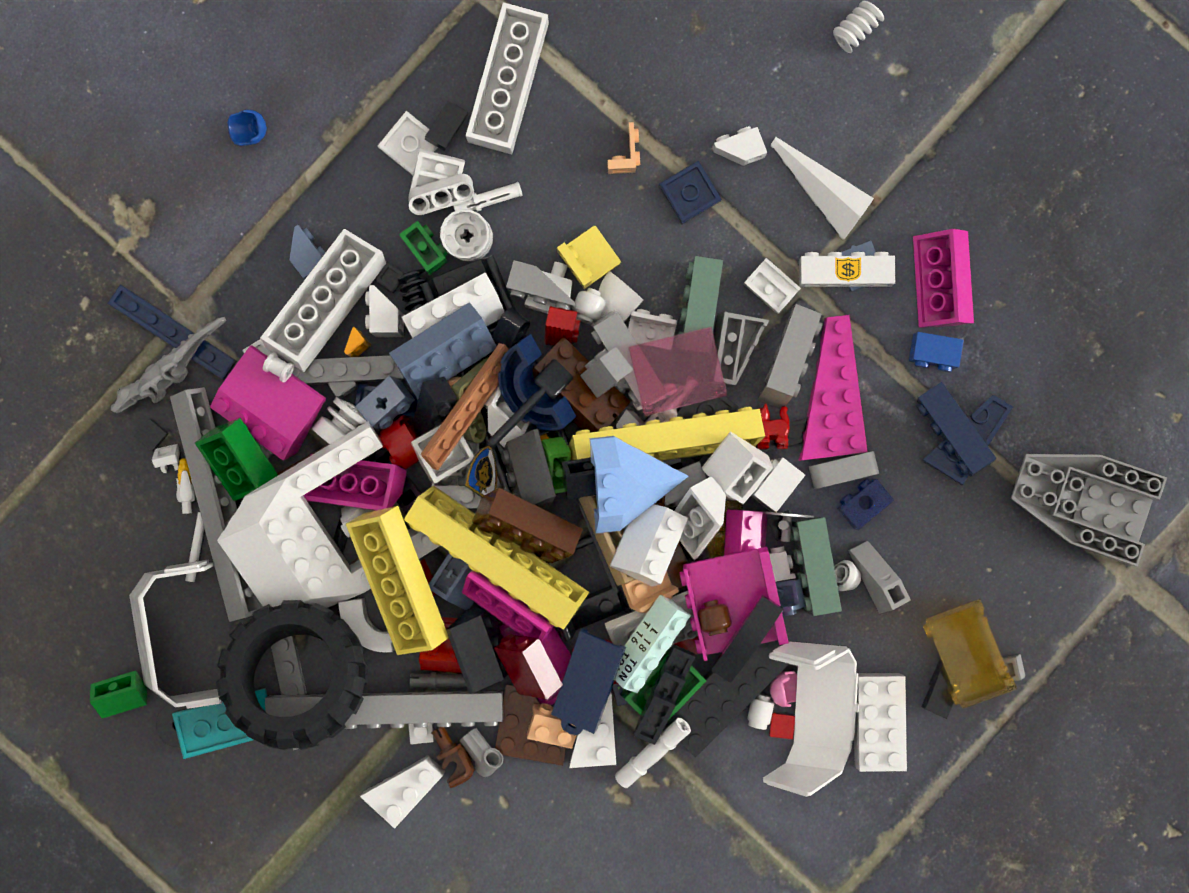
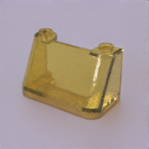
(969, 654)

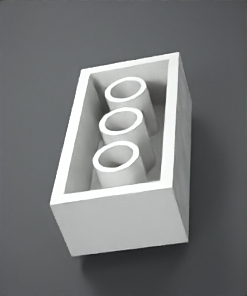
(880, 723)

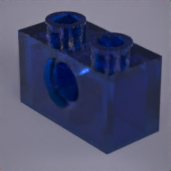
(878, 500)

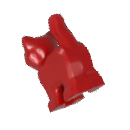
(775, 429)

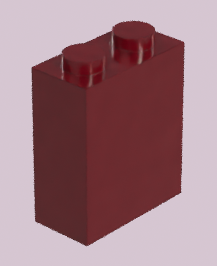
(528, 666)

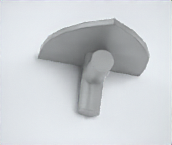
(786, 524)

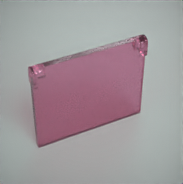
(677, 371)

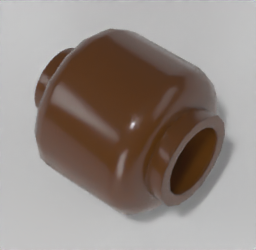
(714, 618)

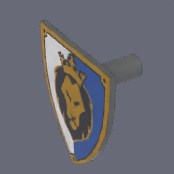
(481, 473)

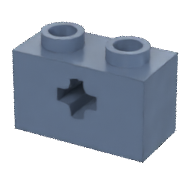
(385, 403)

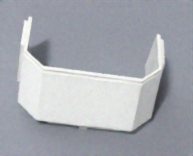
(189, 700)
(822, 716)

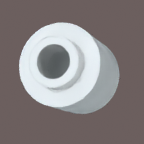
(760, 712)

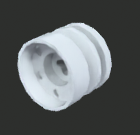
(457, 226)
(344, 421)

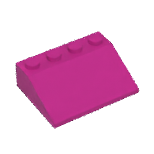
(273, 410)

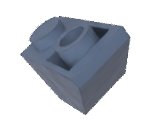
(304, 253)

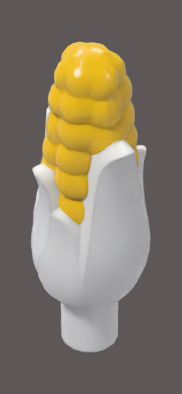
(185, 488)

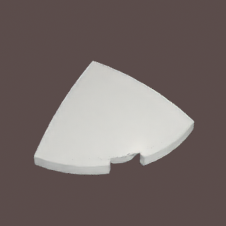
(618, 296)

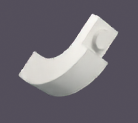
(355, 615)

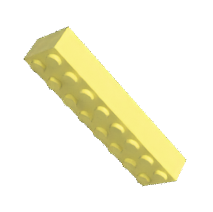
(679, 436)
(503, 563)

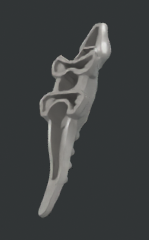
(163, 373)

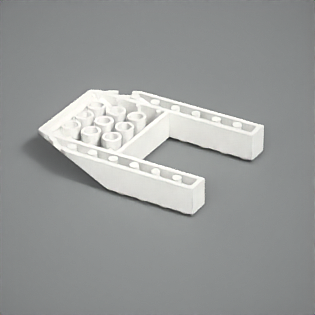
(283, 544)

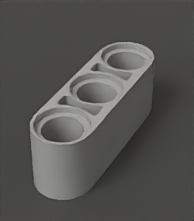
(843, 470)

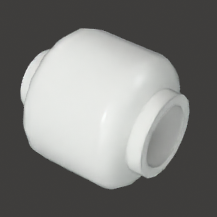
(589, 306)

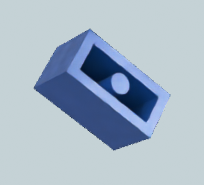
(936, 351)

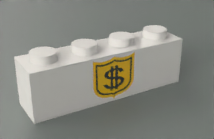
(846, 270)

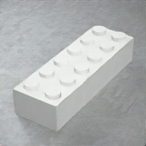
(507, 78)
(323, 300)

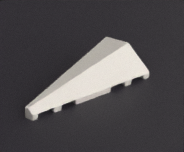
(834, 196)

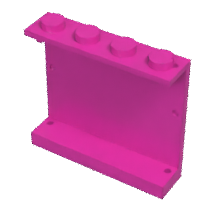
(738, 583)

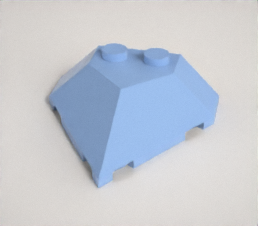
(627, 482)

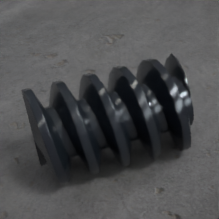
(412, 288)

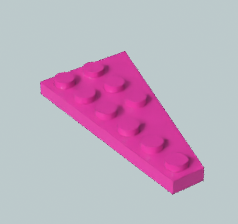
(835, 406)

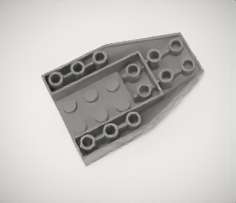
(1090, 501)

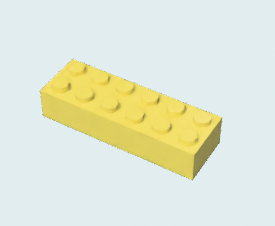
(397, 580)

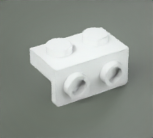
(650, 327)

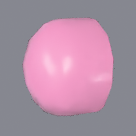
(784, 688)

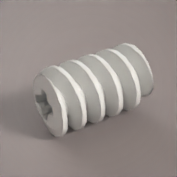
(857, 24)

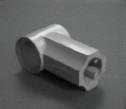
(481, 752)

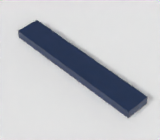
(169, 330)

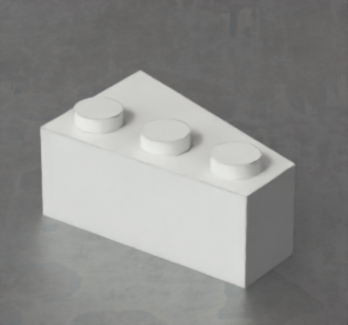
(596, 748)
(402, 792)

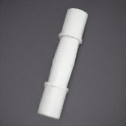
(652, 753)

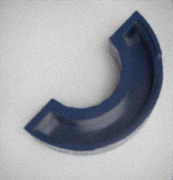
(518, 384)

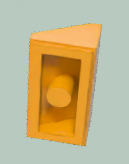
(356, 343)

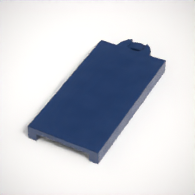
(587, 683)

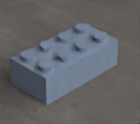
(444, 348)

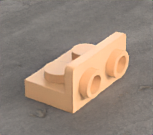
(642, 596)

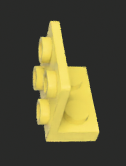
(589, 257)

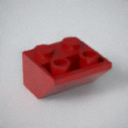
(442, 657)

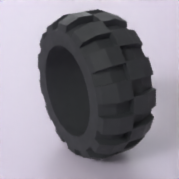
(249, 645)

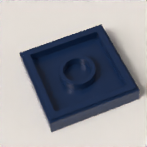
(690, 192)

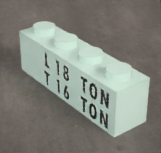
(650, 642)

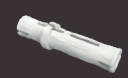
(491, 197)

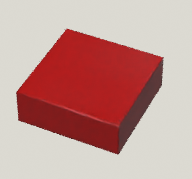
(782, 725)

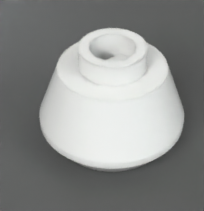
(847, 575)

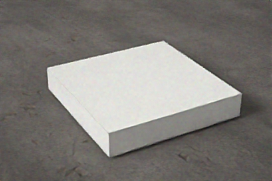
(405, 140)

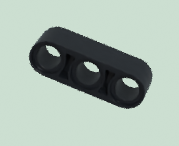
(510, 329)

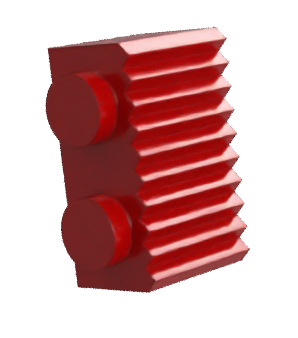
(561, 324)

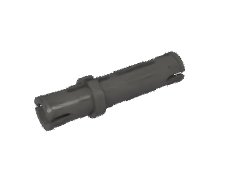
(437, 681)

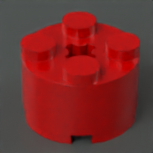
(398, 440)

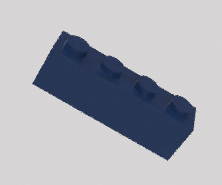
(956, 429)

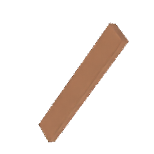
(465, 410)

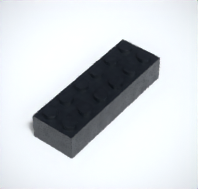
(721, 702)

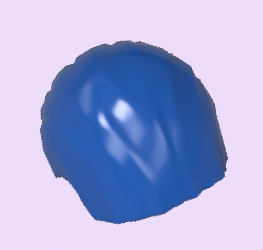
(246, 127)

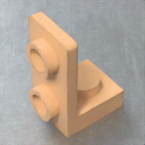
(620, 164)

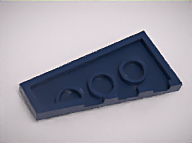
(987, 421)

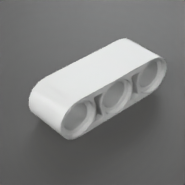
(447, 185)

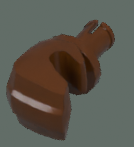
(456, 753)

